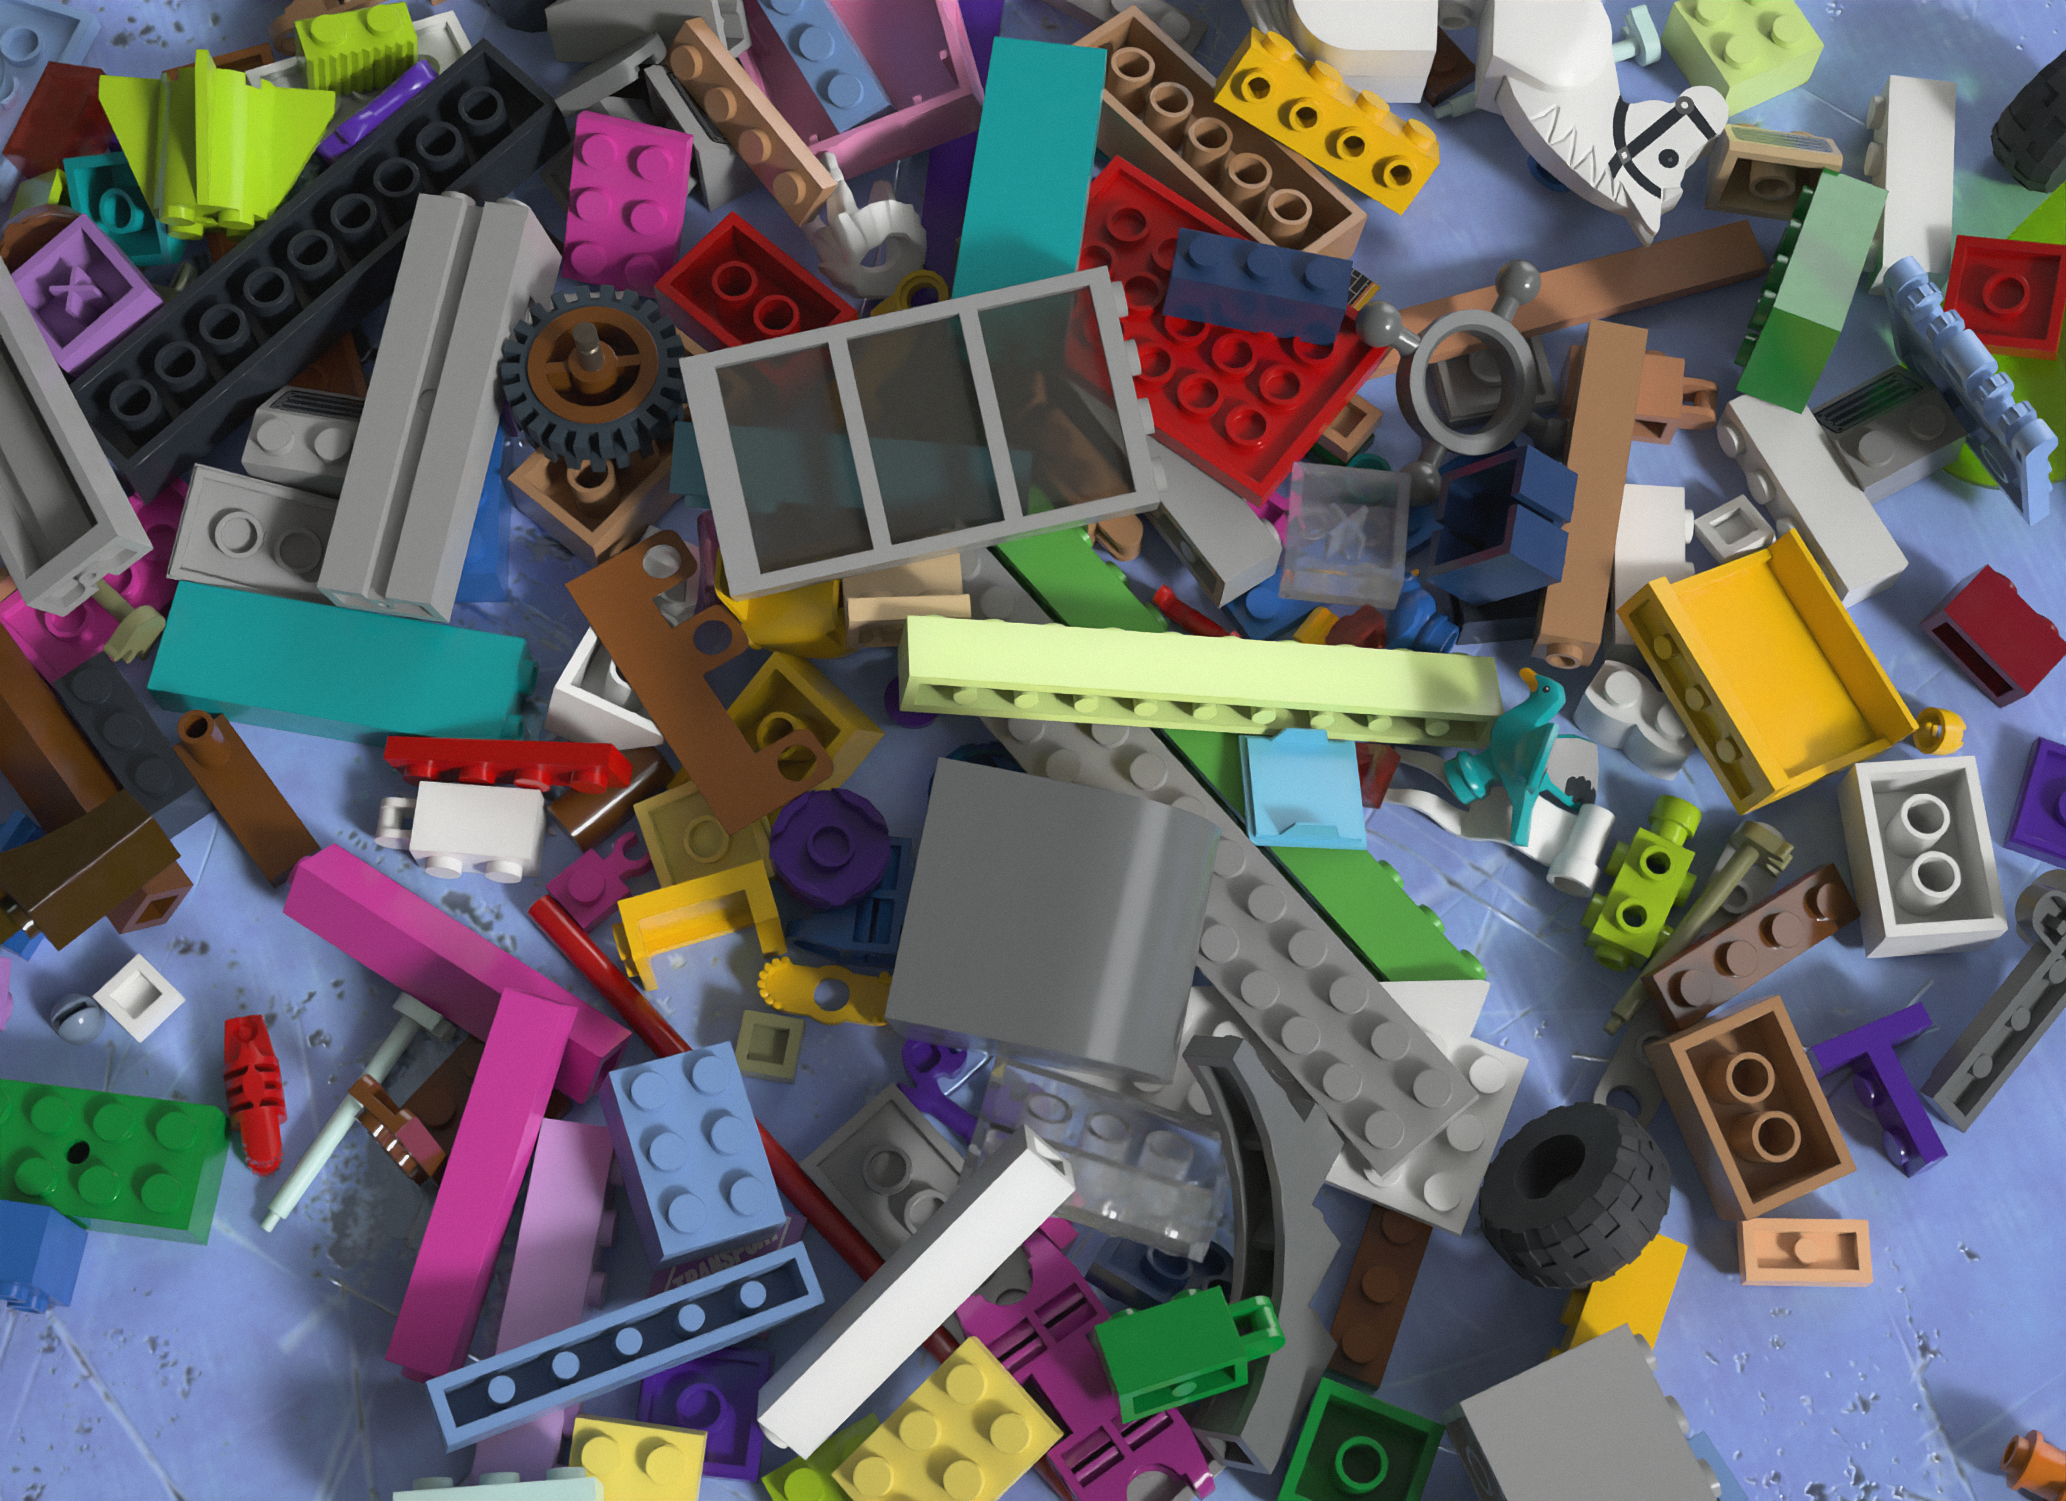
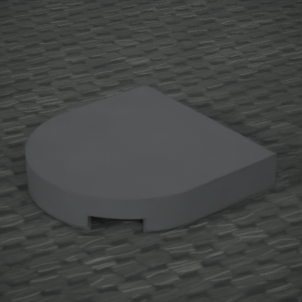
(608, 74)

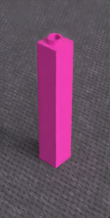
(439, 959)
(480, 1185)

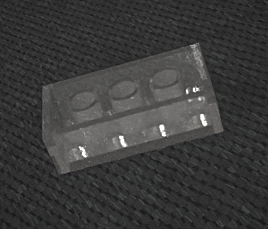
(1133, 1163)

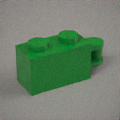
(1183, 1349)

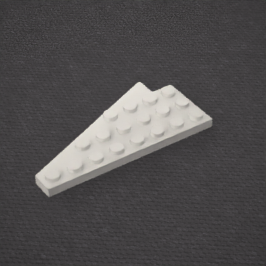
(1447, 1172)

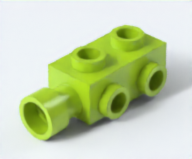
(1642, 891)

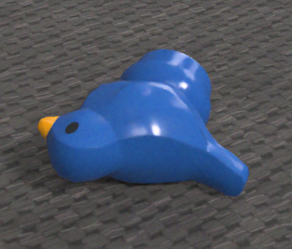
(1416, 621)

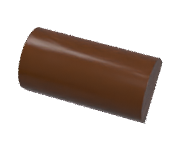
(595, 817)

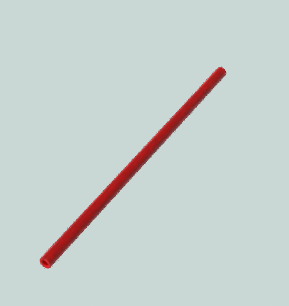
(785, 1170)

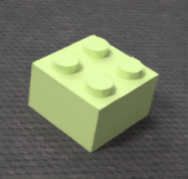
(1742, 47)

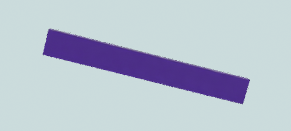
(953, 161)

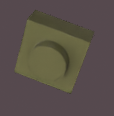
(769, 1046)

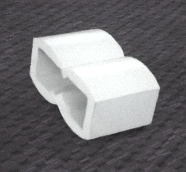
(1629, 714)

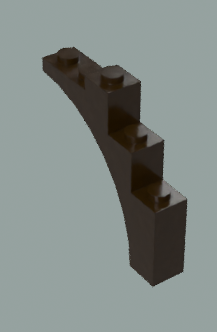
(81, 871)

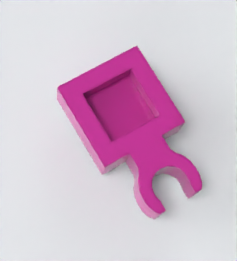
(594, 885)

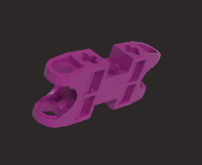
(1048, 1345)

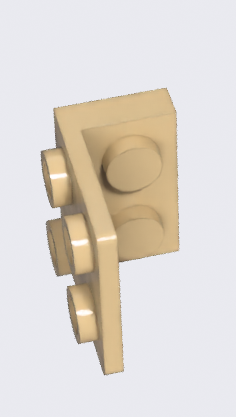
(882, 599)

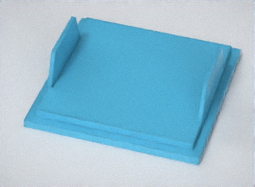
(1302, 790)

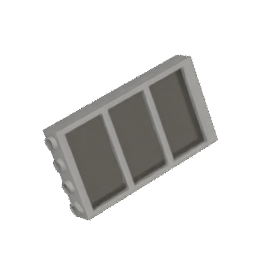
(922, 433)

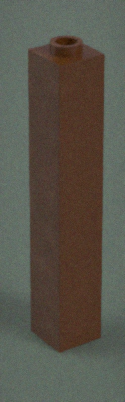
(66, 778)

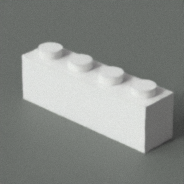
(1916, 165)
(1810, 489)

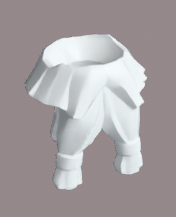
(856, 231)

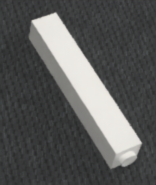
(914, 1292)

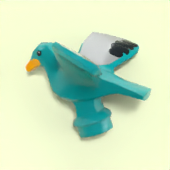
(1529, 758)

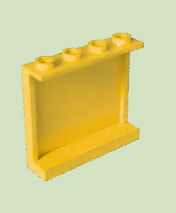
(1767, 672)

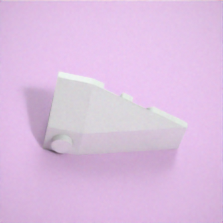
(592, 695)

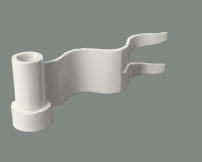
(1557, 838)

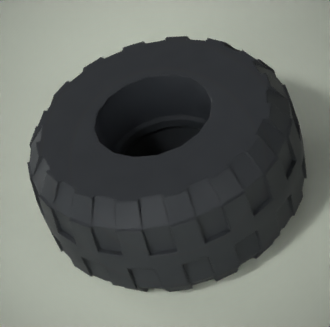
(2032, 131)
(1575, 1195)

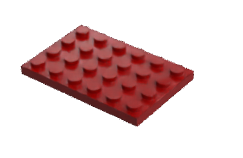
(1216, 393)

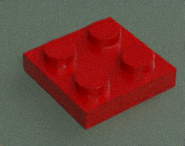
(2009, 294)

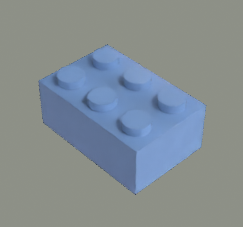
(691, 1156)

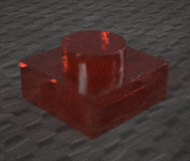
(1361, 629)
(1375, 769)

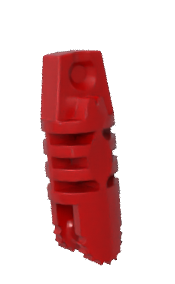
(254, 1092)

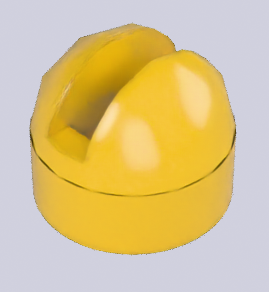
(1951, 731)

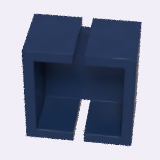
(1511, 510)

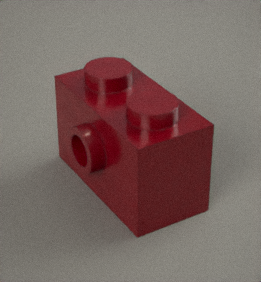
(1995, 636)

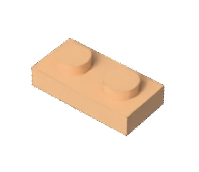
(1804, 1252)

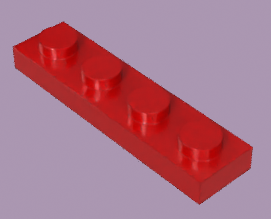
(517, 762)

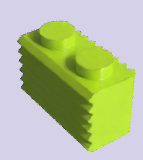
(356, 48)

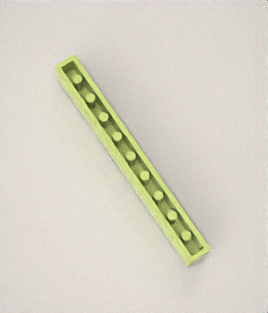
(1195, 682)

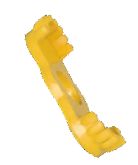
(792, 990)

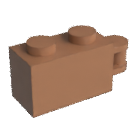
(1659, 397)

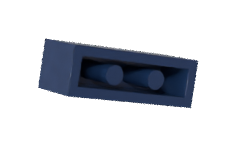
(1257, 287)

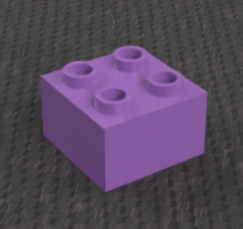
(85, 295)

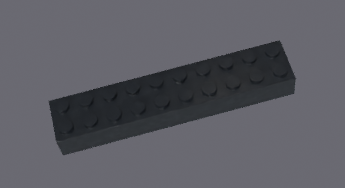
(310, 270)

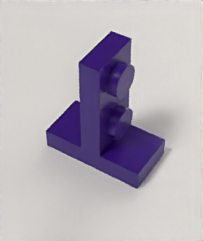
(1884, 1084)

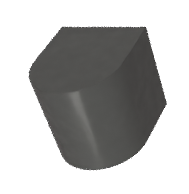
(1053, 923)

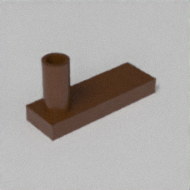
(244, 794)

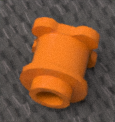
(2035, 1466)

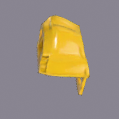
(793, 621)

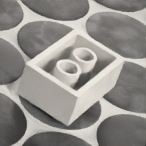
(1921, 857)

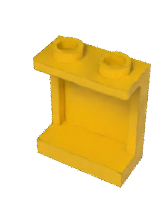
(697, 913)

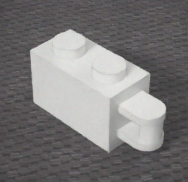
(468, 830)

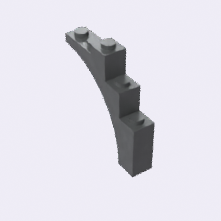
(1282, 1246)

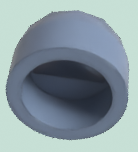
(82, 1026)

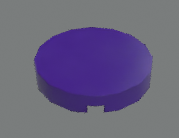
(829, 848)

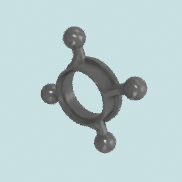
(1381, 325)

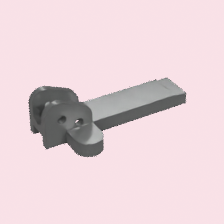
(2015, 1013)

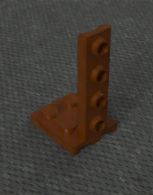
(426, 1125)

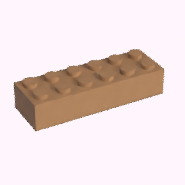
(1166, 123)

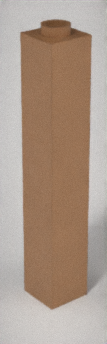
(1598, 451)

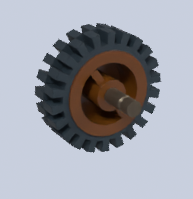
(595, 378)

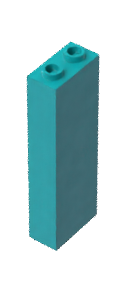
(1031, 165)
(337, 670)

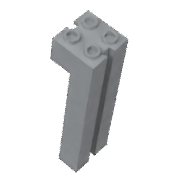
(434, 405)
(59, 497)

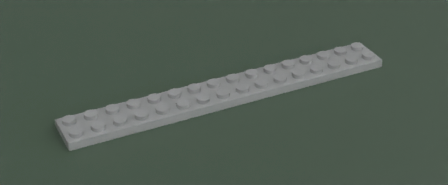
(1258, 936)

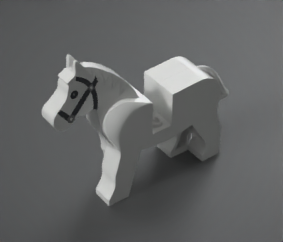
(1536, 66)

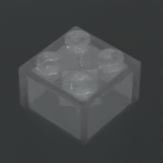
(1344, 535)

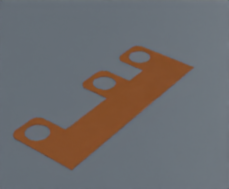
(670, 683)

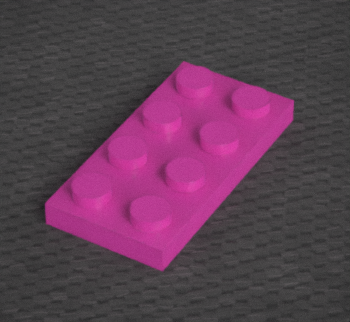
(63, 643)

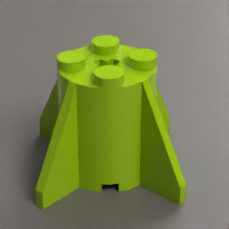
(212, 147)

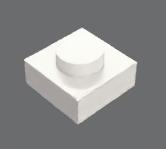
(1734, 530)
(139, 998)

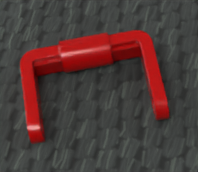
(1187, 617)

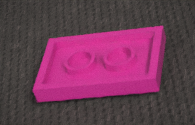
(625, 202)

